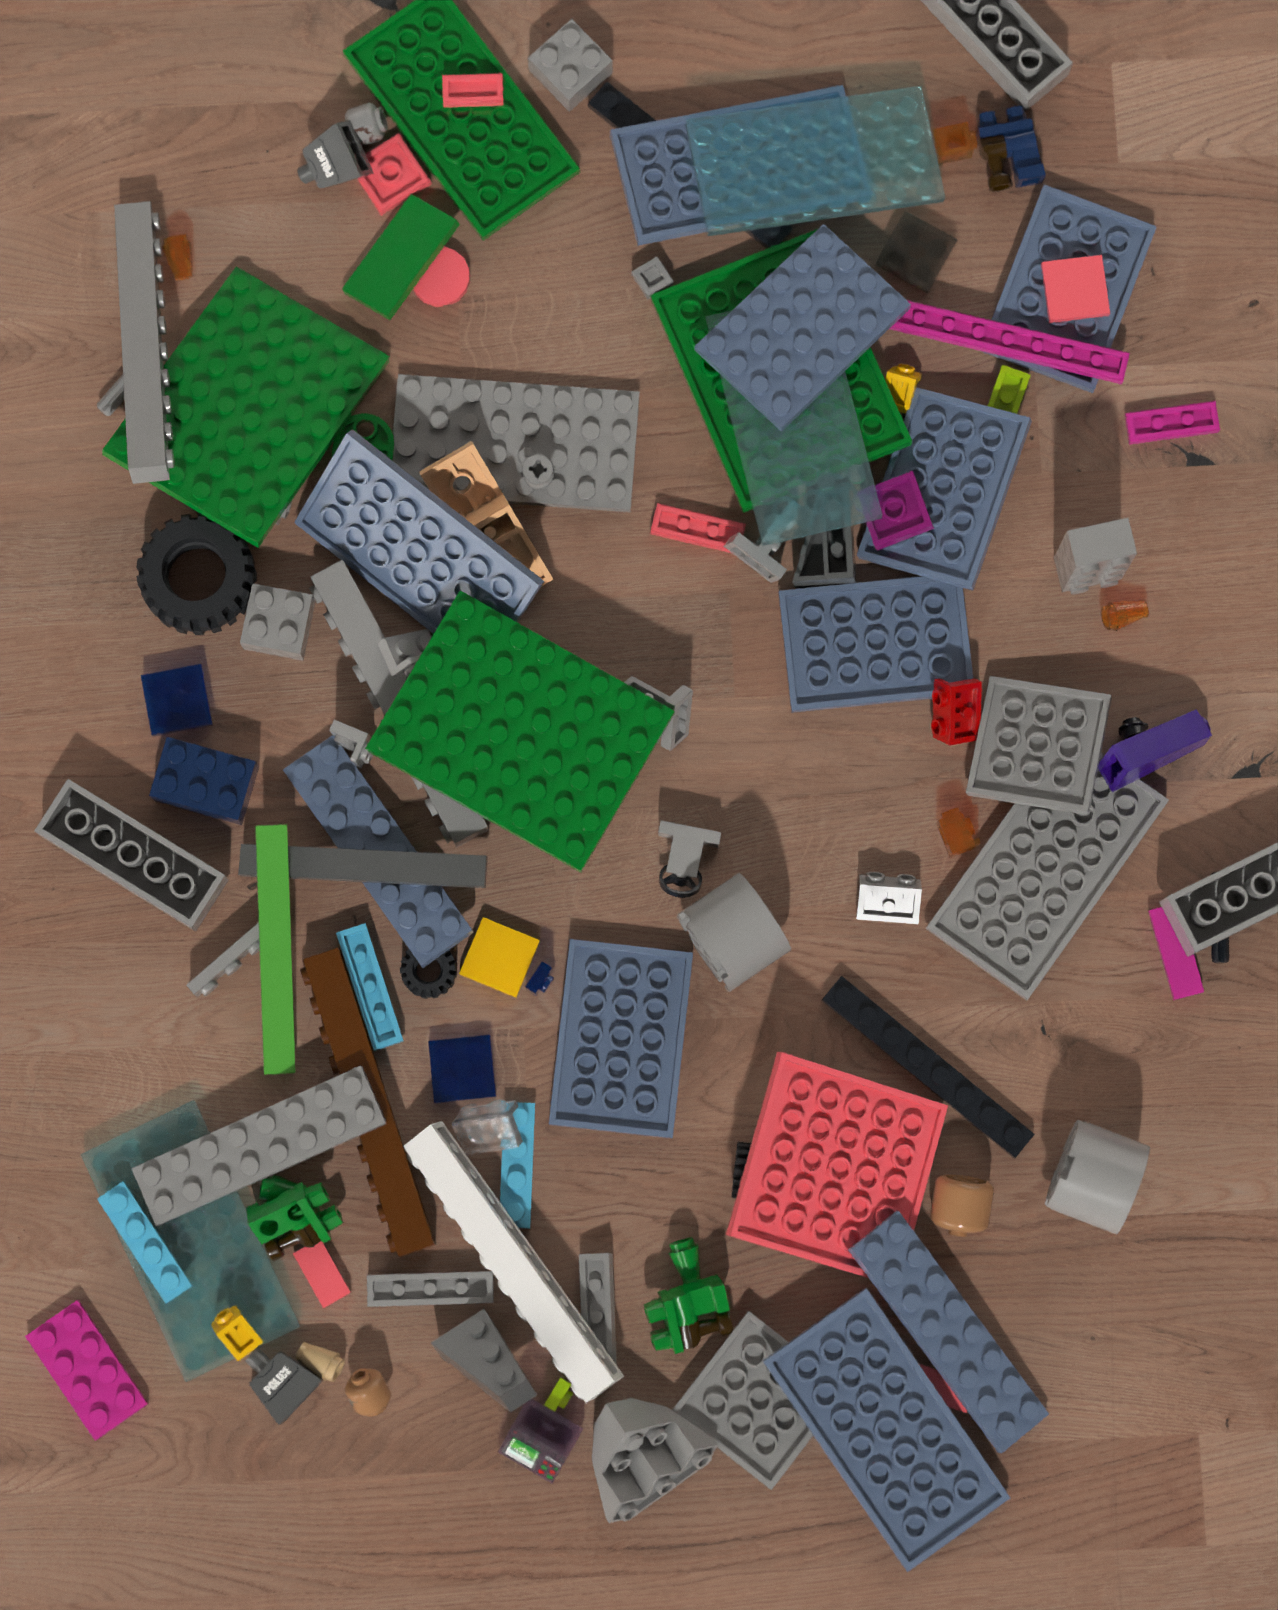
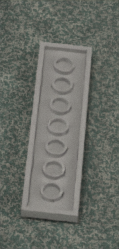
(259, 1146)

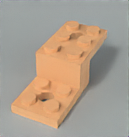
(483, 504)

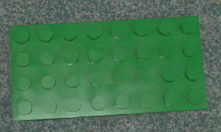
(484, 157)

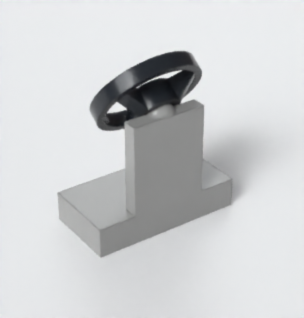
(685, 856)

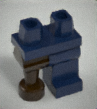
(1012, 141)

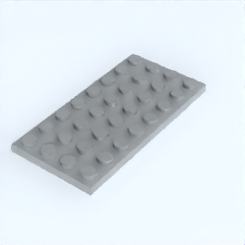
(580, 429)
(1042, 881)

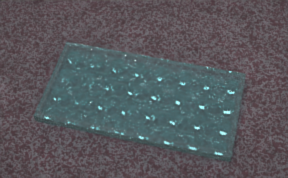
(814, 160)
(811, 472)
(208, 1243)

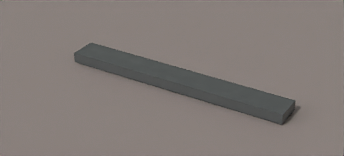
(376, 866)

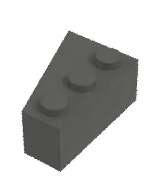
(827, 559)
(485, 1358)

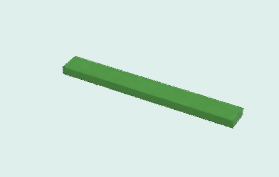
(275, 949)

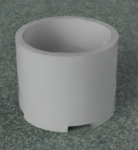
(734, 932)
(1097, 1176)

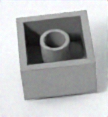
(570, 65)
(277, 622)

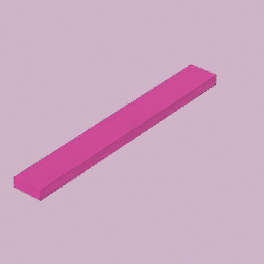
(1013, 342)

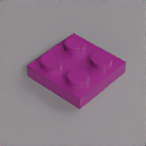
(902, 512)

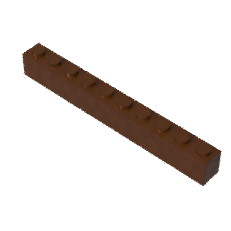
(382, 1146)

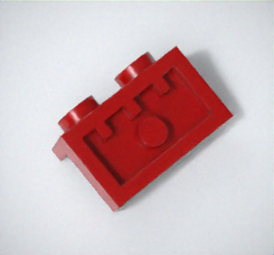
(956, 710)

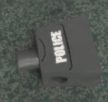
(335, 157)
(281, 1383)

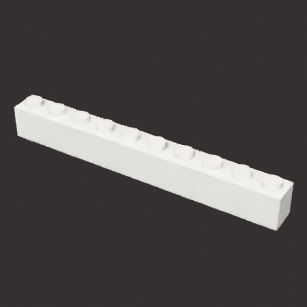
(513, 1262)

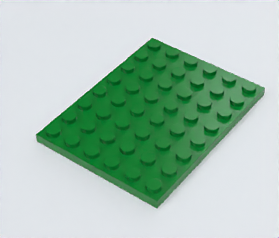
(683, 317)
(256, 403)
(520, 731)

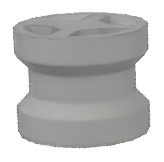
(538, 478)

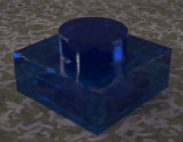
(540, 979)

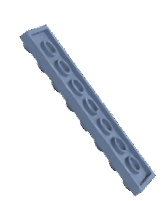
(360, 821)
(948, 1332)

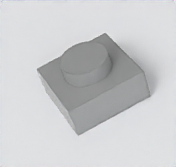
(652, 277)

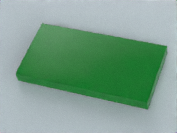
(400, 257)

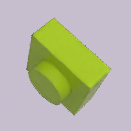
(560, 1395)

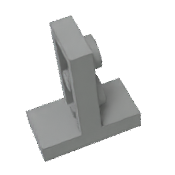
(757, 556)
(679, 701)

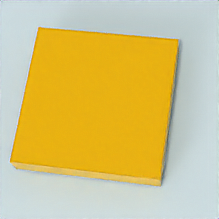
(499, 957)

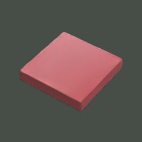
(394, 175)
(1075, 288)

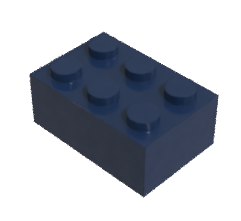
(204, 780)

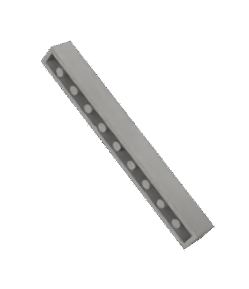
(142, 343)
(360, 638)

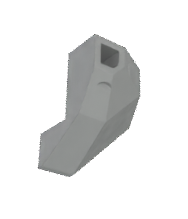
(643, 1455)

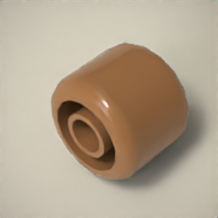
(962, 1204)

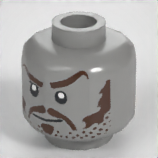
(367, 122)

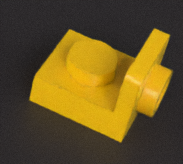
(902, 384)
(235, 1332)

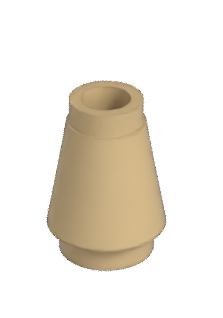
(322, 1362)

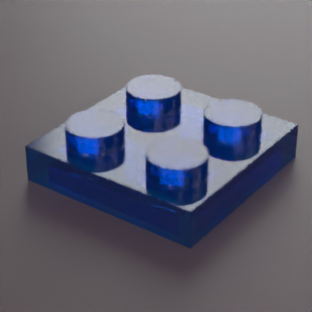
(176, 700)
(462, 1069)

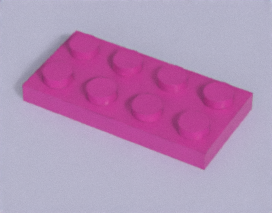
(86, 1370)

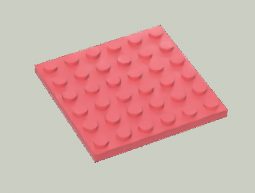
(832, 1162)

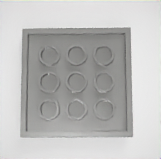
(1039, 745)
(744, 1405)

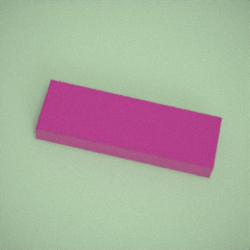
(1172, 422)
(1179, 969)

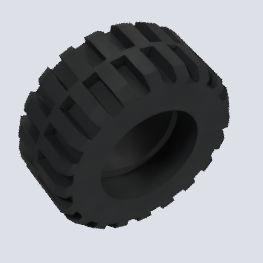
(173, 542)

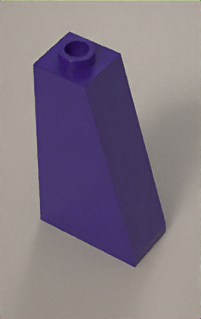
(1153, 749)

